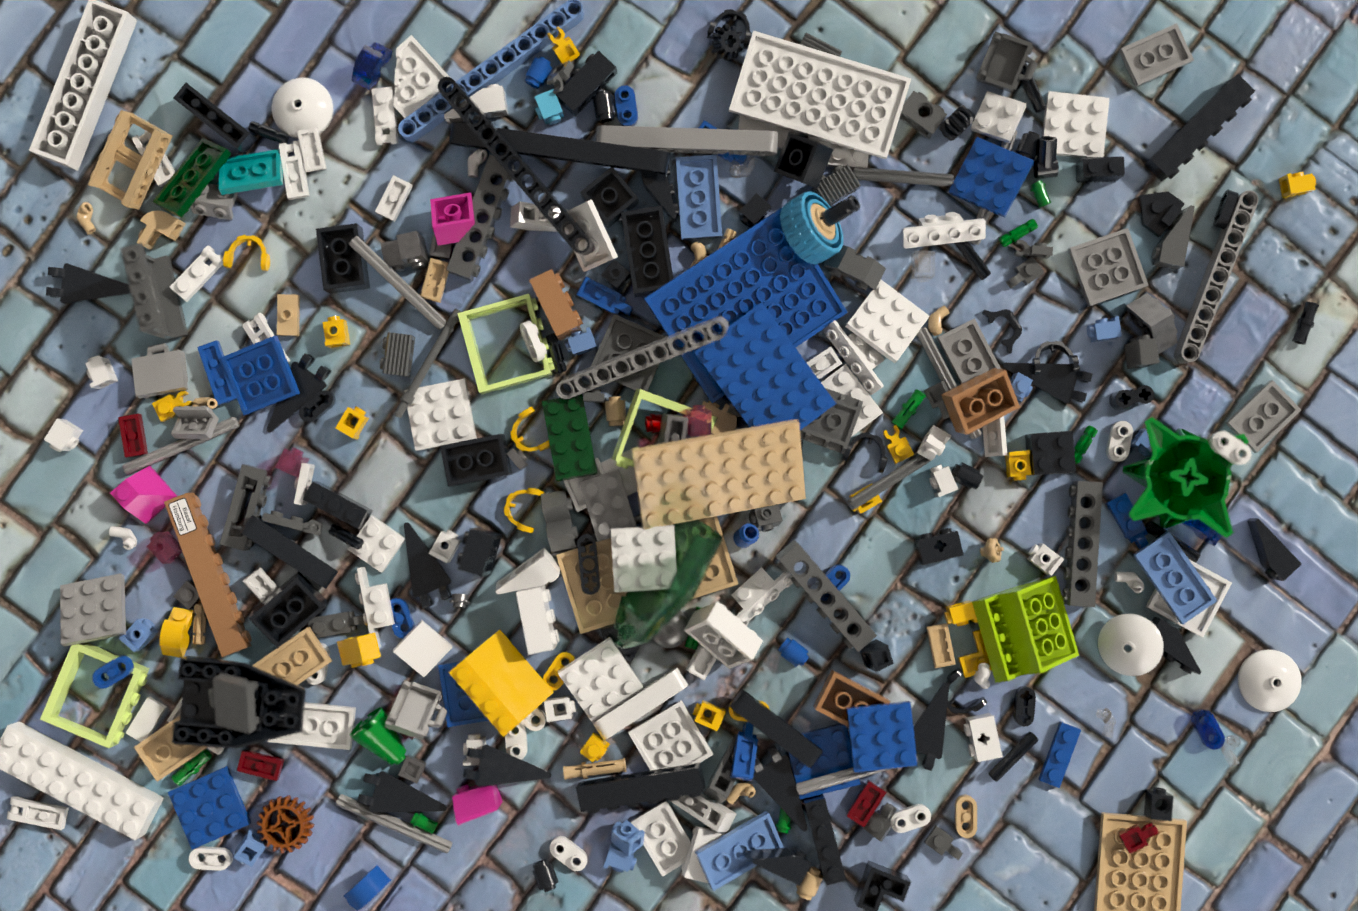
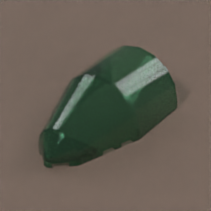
(647, 612)

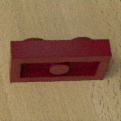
(133, 435)
(260, 765)
(866, 803)

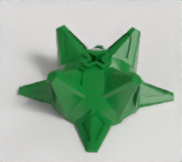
(1182, 479)

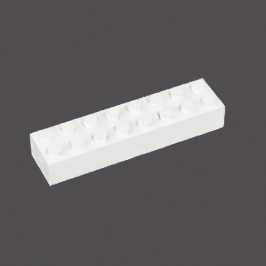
(83, 84)
(77, 780)

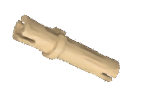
(592, 769)

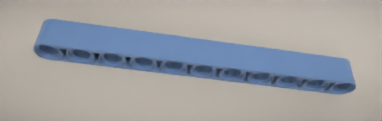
(494, 61)

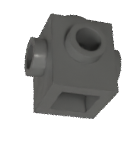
(766, 517)

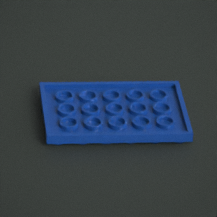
(764, 372)

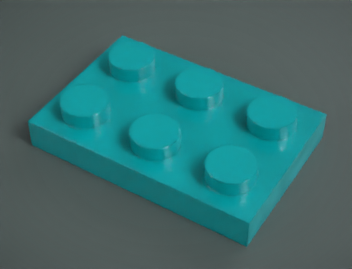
(251, 172)

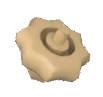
(992, 550)

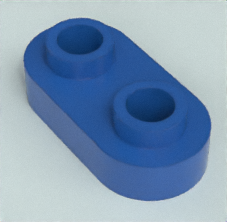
(626, 105)
(839, 582)
(401, 618)
(114, 671)

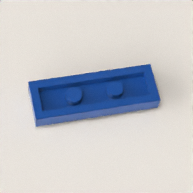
(216, 373)
(1059, 754)

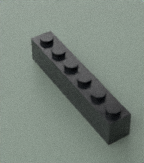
(1204, 123)
(641, 787)

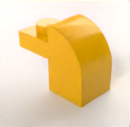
(174, 632)

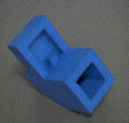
(367, 888)

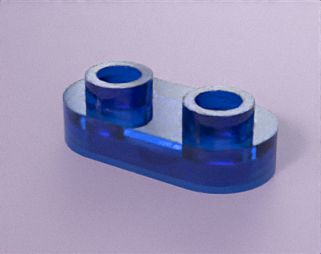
(1207, 728)

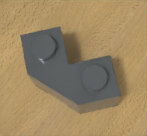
(862, 270)
(558, 520)

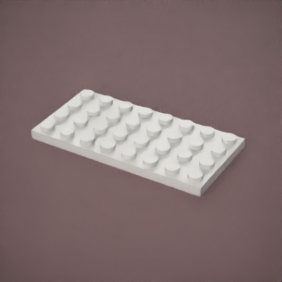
(819, 95)

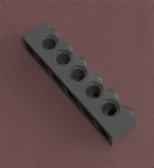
(485, 188)
(1089, 554)
(862, 633)

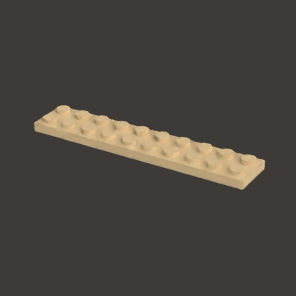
(292, 661)

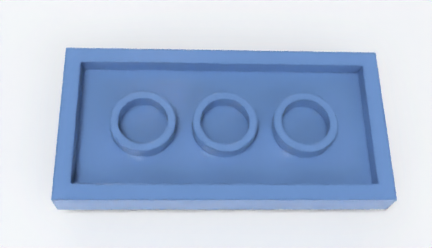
(699, 197)
(1175, 577)
(724, 857)

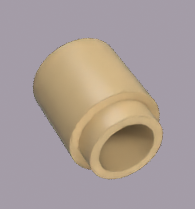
(615, 411)
(810, 883)

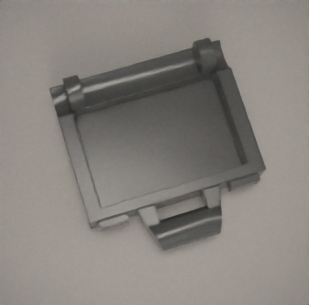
(1005, 62)
(234, 703)

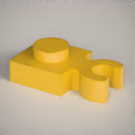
(564, 48)
(165, 405)
(898, 448)

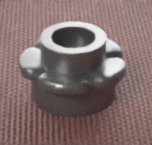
(459, 601)

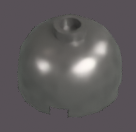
(673, 633)

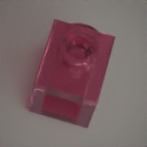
(699, 421)
(291, 461)
(164, 547)

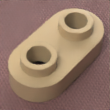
(966, 815)

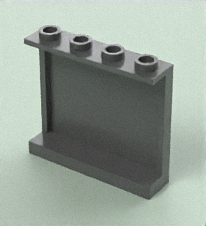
(154, 302)

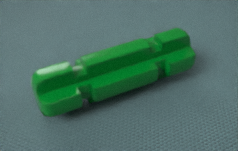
(1018, 232)
(1084, 443)

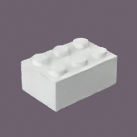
(537, 619)
(723, 635)

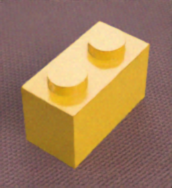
(359, 650)

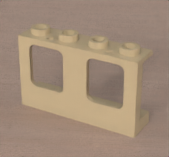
(144, 166)

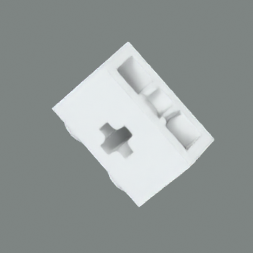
(990, 746)

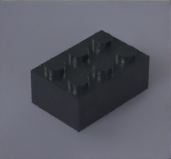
(340, 264)
(476, 460)
(479, 551)
(288, 609)

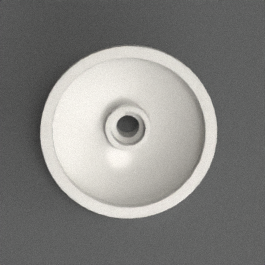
(314, 111)
(1132, 631)
(1257, 680)

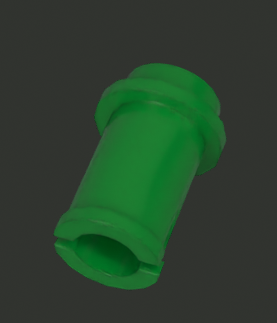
(1040, 193)
(423, 822)
(783, 822)

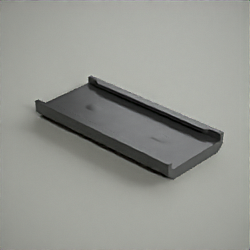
(834, 426)

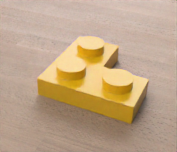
(970, 662)

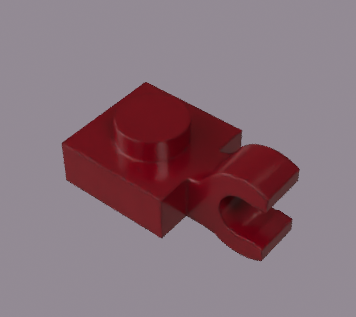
(1135, 838)

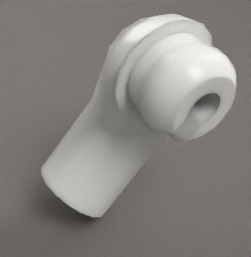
(981, 676)

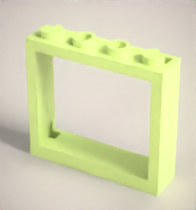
(466, 316)
(652, 398)
(63, 685)

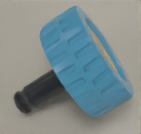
(814, 226)

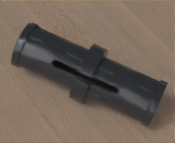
(1305, 323)

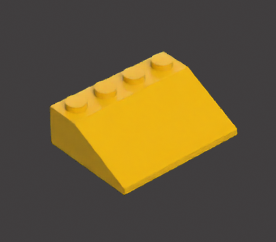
(501, 682)

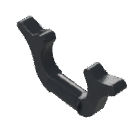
(1017, 328)

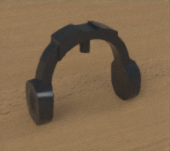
(735, 14)
(1073, 359)
(883, 460)
(977, 705)

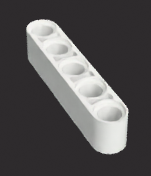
(640, 703)

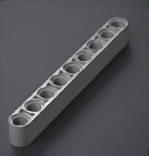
(692, 140)
(1209, 285)
(649, 351)

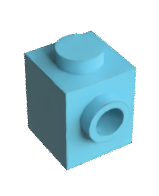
(548, 107)

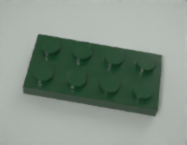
(192, 177)
(569, 438)

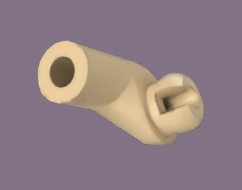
(84, 217)
(699, 252)
(934, 320)
(205, 401)
(741, 789)

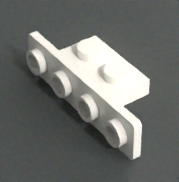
(943, 230)
(858, 355)
(758, 592)
(376, 603)

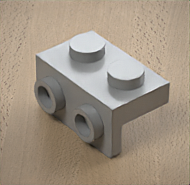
(214, 204)
(194, 422)

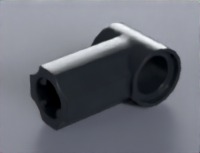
(1046, 164)

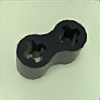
(1131, 397)

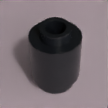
(604, 106)
(1028, 145)
(967, 475)
(545, 875)

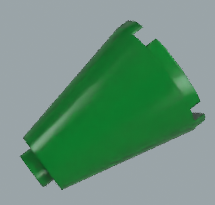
(378, 739)

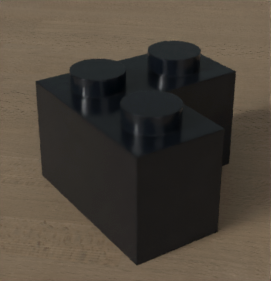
(879, 882)

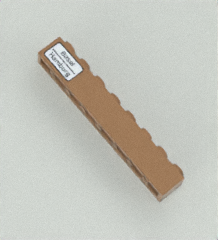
(208, 573)

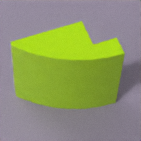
(1025, 629)

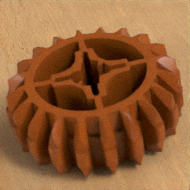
(287, 841)

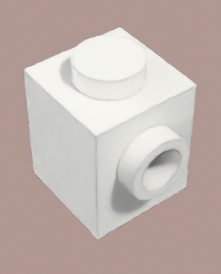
(63, 435)

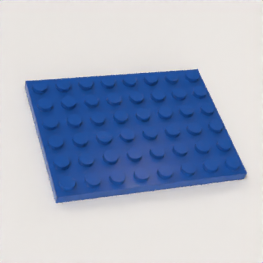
(738, 278)

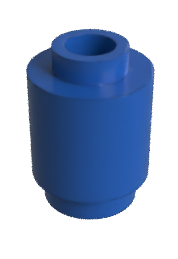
(538, 72)
(746, 535)
(793, 652)

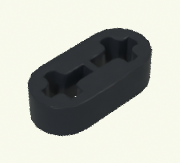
(1225, 209)
(320, 410)
(1029, 706)

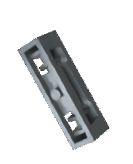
(251, 478)

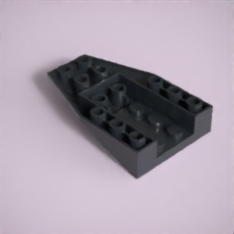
(276, 704)

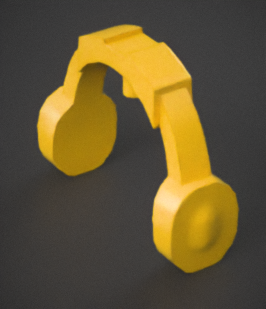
(229, 255)
(523, 415)
(507, 512)

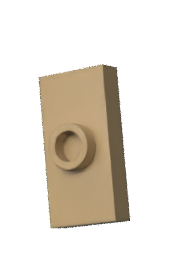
(435, 280)
(288, 314)
(940, 645)

